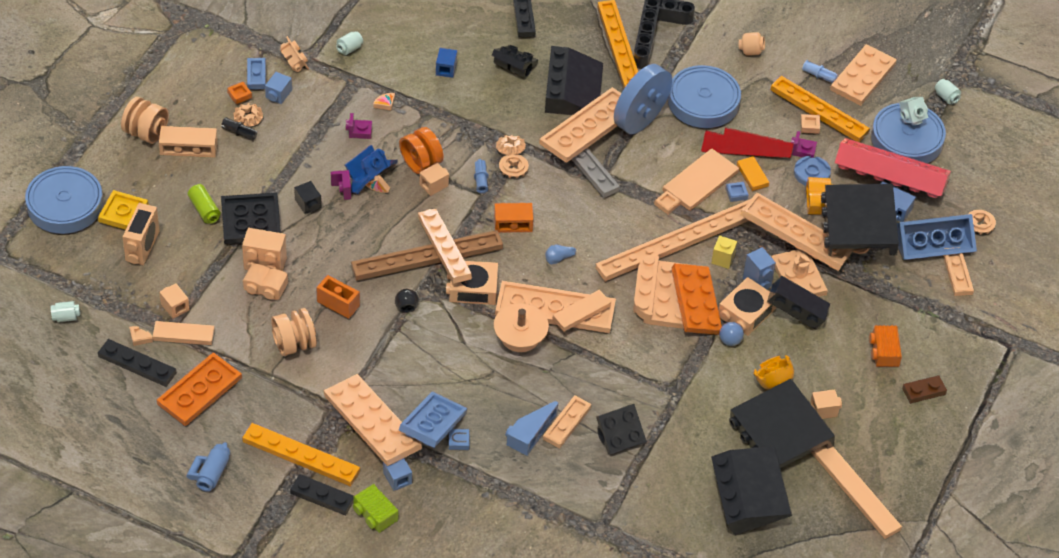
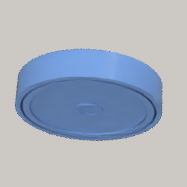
(704, 96)
(642, 98)
(916, 142)
(64, 199)

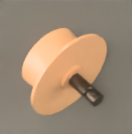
(521, 326)

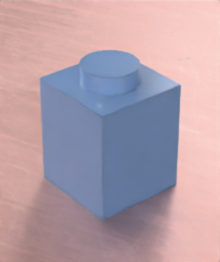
(278, 87)
(398, 474)

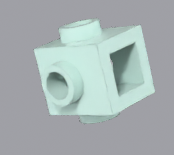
(913, 110)

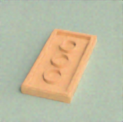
(701, 179)

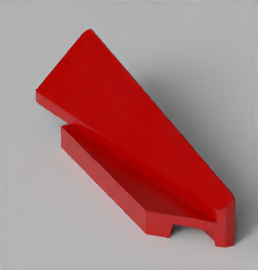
(745, 143)

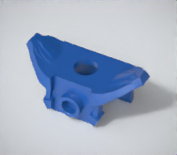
(366, 166)

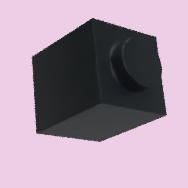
(307, 197)

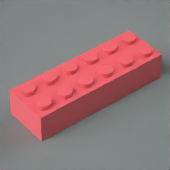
(892, 167)

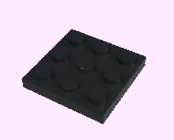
(249, 211)

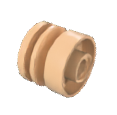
(144, 119)
(289, 333)

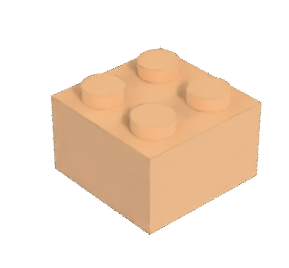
(264, 249)

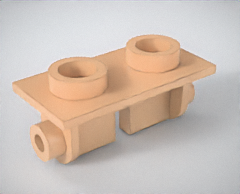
(297, 60)

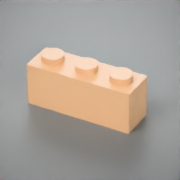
(188, 141)

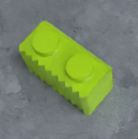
(375, 508)

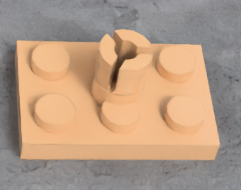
(800, 269)

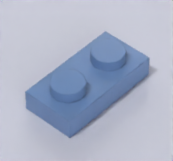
(256, 73)

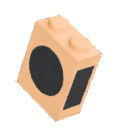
(141, 234)
(479, 289)
(746, 306)

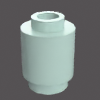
(349, 42)
(948, 91)
(65, 311)

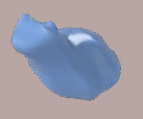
(556, 253)

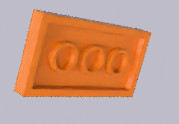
(696, 299)
(199, 389)

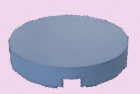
(811, 167)

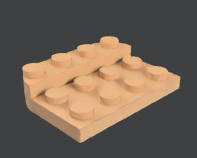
(656, 293)

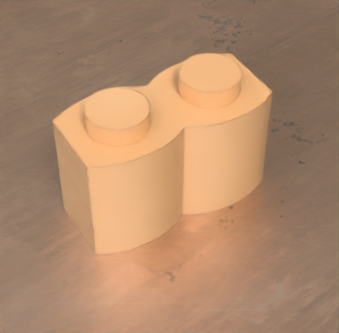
(265, 281)

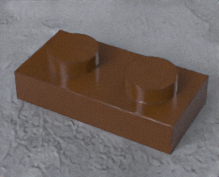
(924, 389)

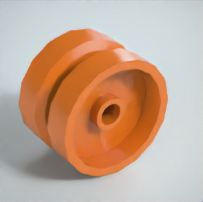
(421, 149)

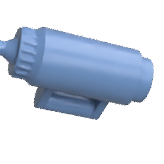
(211, 469)

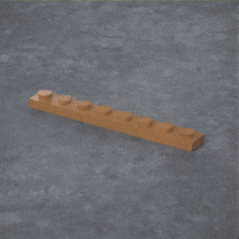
(423, 256)

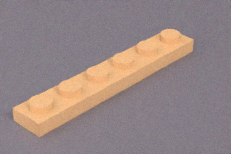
(444, 246)

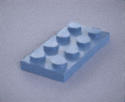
(432, 419)

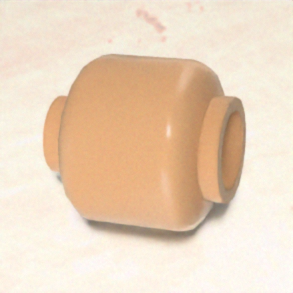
(752, 43)

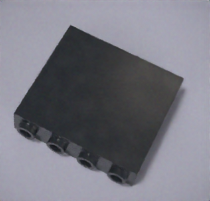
(859, 217)
(782, 420)

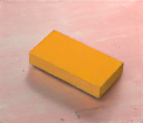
(752, 173)

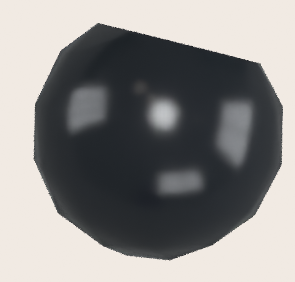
(406, 300)

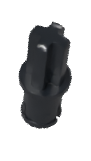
(238, 128)

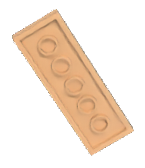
(583, 127)
(793, 230)
(552, 301)
(371, 419)

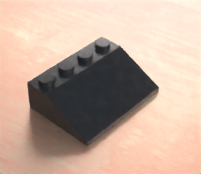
(572, 81)
(751, 488)

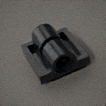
(514, 60)
(620, 429)

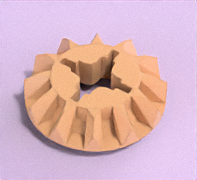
(250, 119)
(506, 147)
(513, 160)
(989, 221)

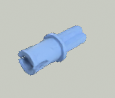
(819, 71)

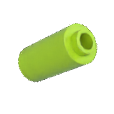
(203, 203)

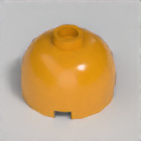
(774, 372)

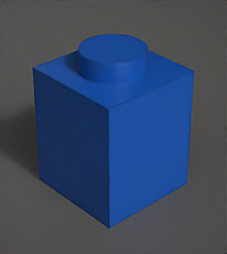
(446, 62)

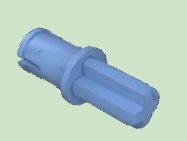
(481, 176)

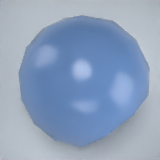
(731, 333)

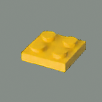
(119, 209)

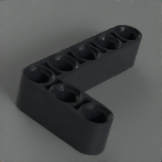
(659, 10)

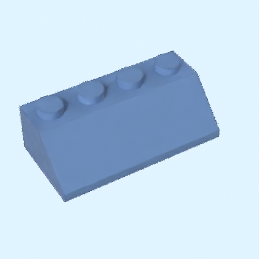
(931, 236)

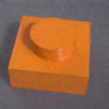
(239, 92)

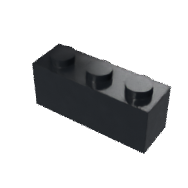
(798, 302)

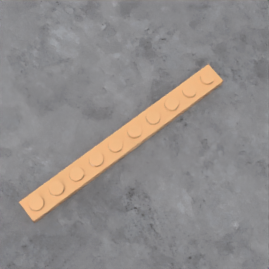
(672, 241)

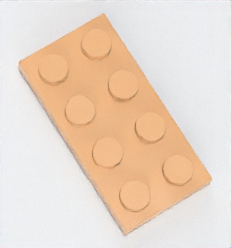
(863, 74)

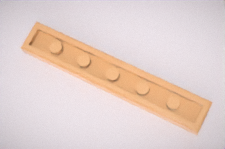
(857, 491)

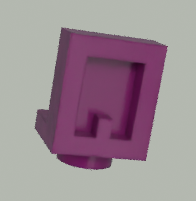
(359, 128)
(803, 147)
(342, 179)

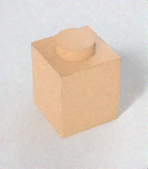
(434, 179)
(174, 301)
(826, 403)

